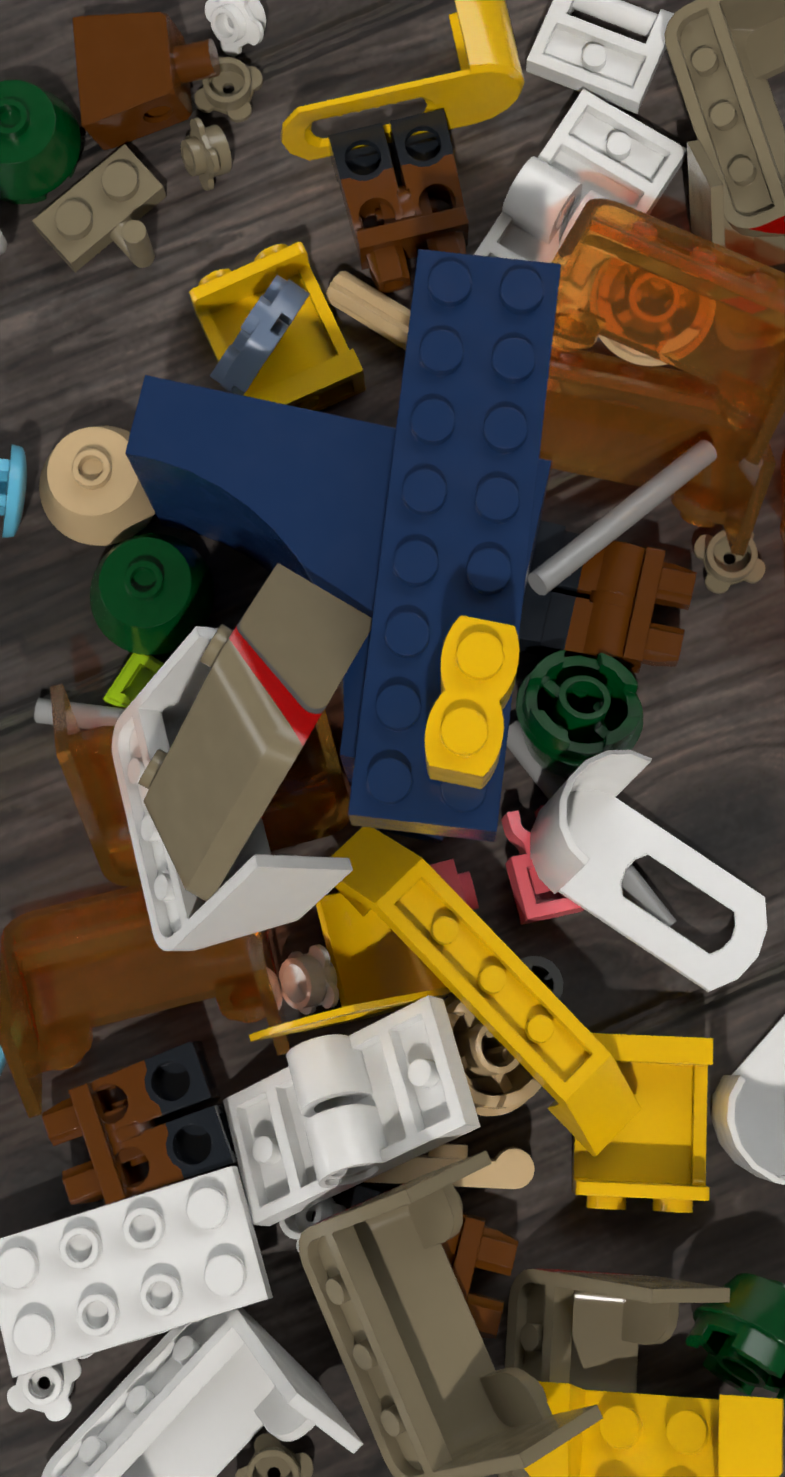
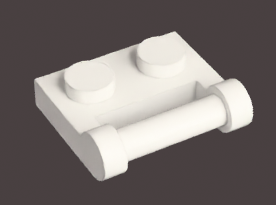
(597, 58)

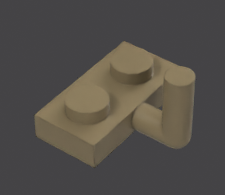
(103, 211)

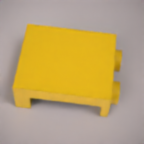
(311, 361)
(665, 1142)

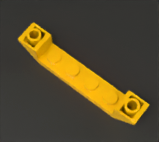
(492, 985)

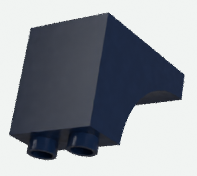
(281, 491)

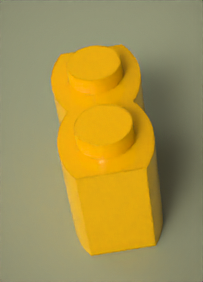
(467, 717)

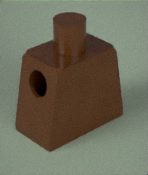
(136, 74)

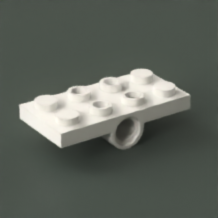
(587, 158)
(349, 1110)
(129, 1271)

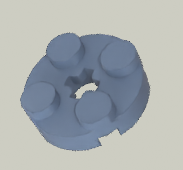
(259, 335)

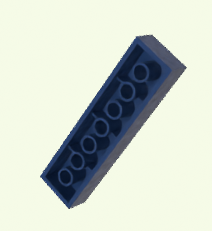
(452, 521)

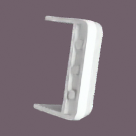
(260, 886)
(199, 1405)

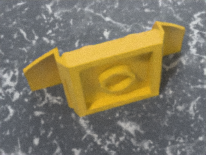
(666, 1436)

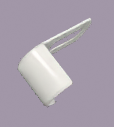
(591, 838)
(751, 1109)

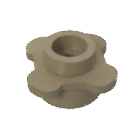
(236, 104)
(206, 153)
(720, 574)
(271, 1453)

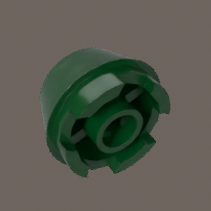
(36, 142)
(151, 593)
(578, 710)
(745, 1335)

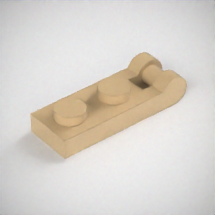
(508, 1170)

